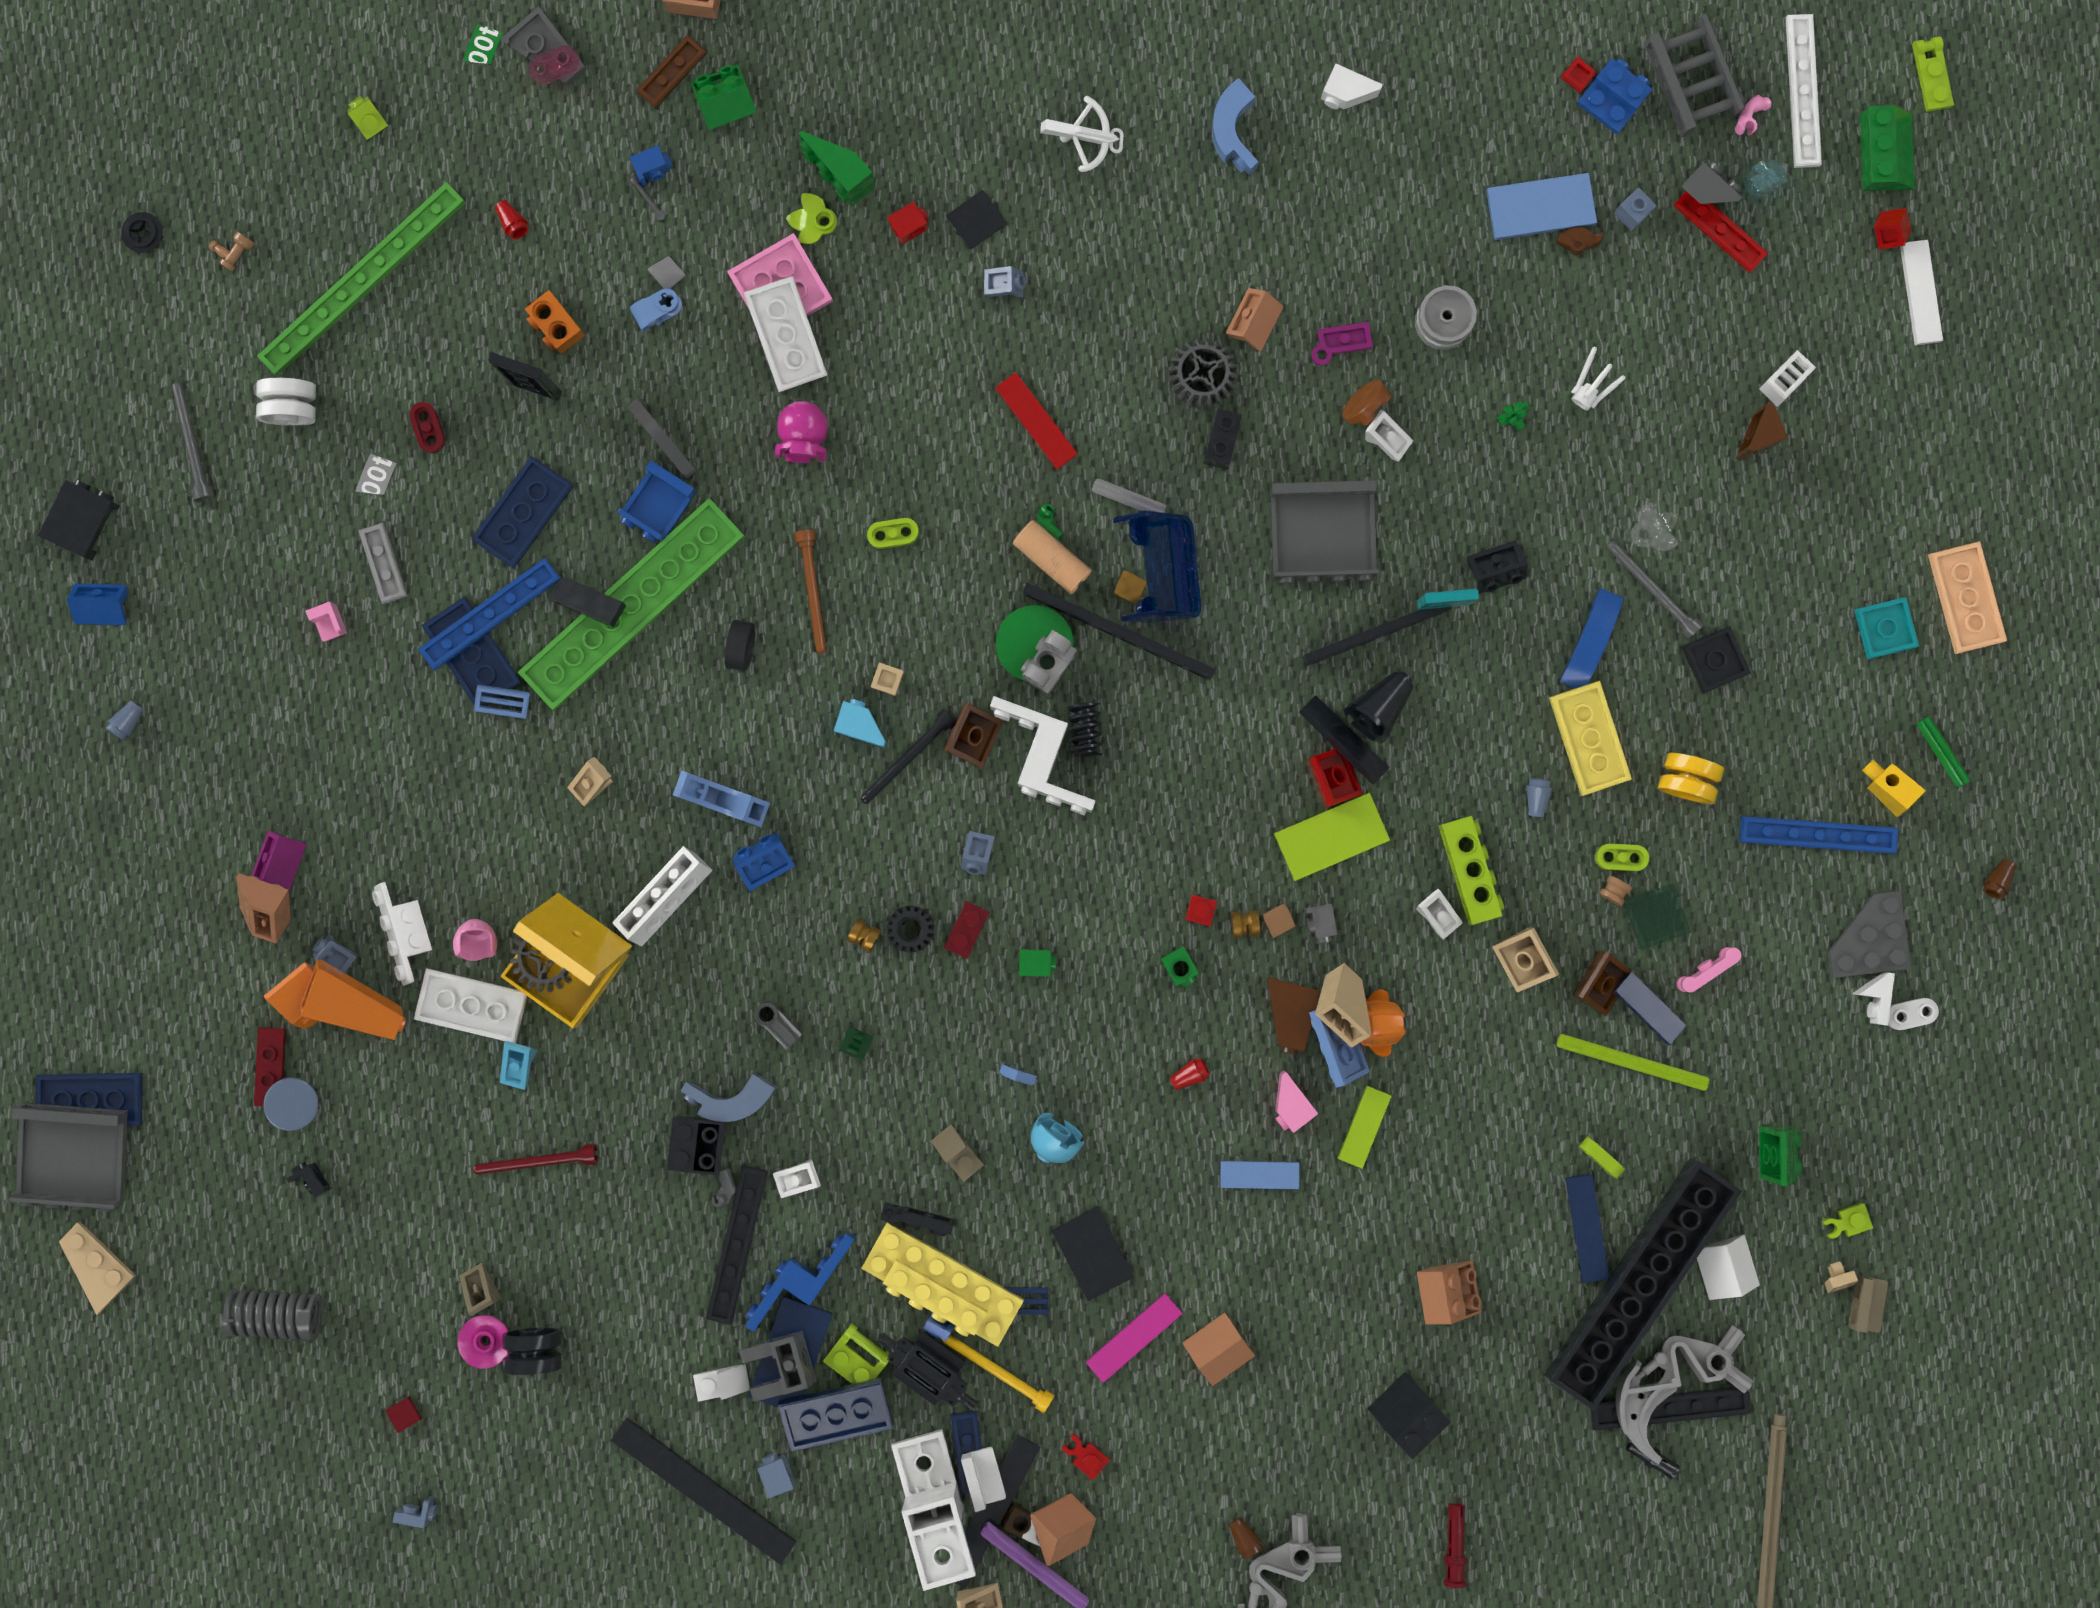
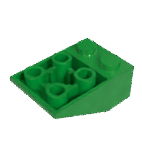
(840, 166)

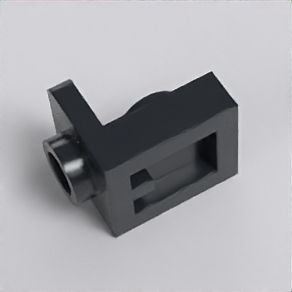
(314, 1179)

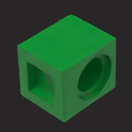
(1180, 955)
(1036, 963)

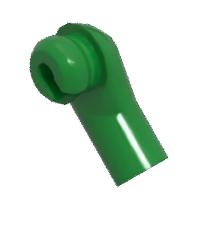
(1045, 518)

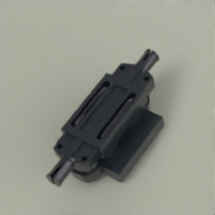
(928, 1369)

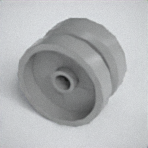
(1436, 330)

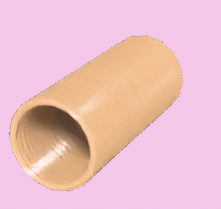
(1042, 548)

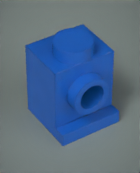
(651, 164)

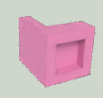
(327, 620)

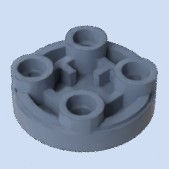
(290, 1104)

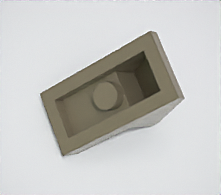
(957, 1153)

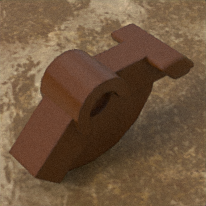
(1579, 239)

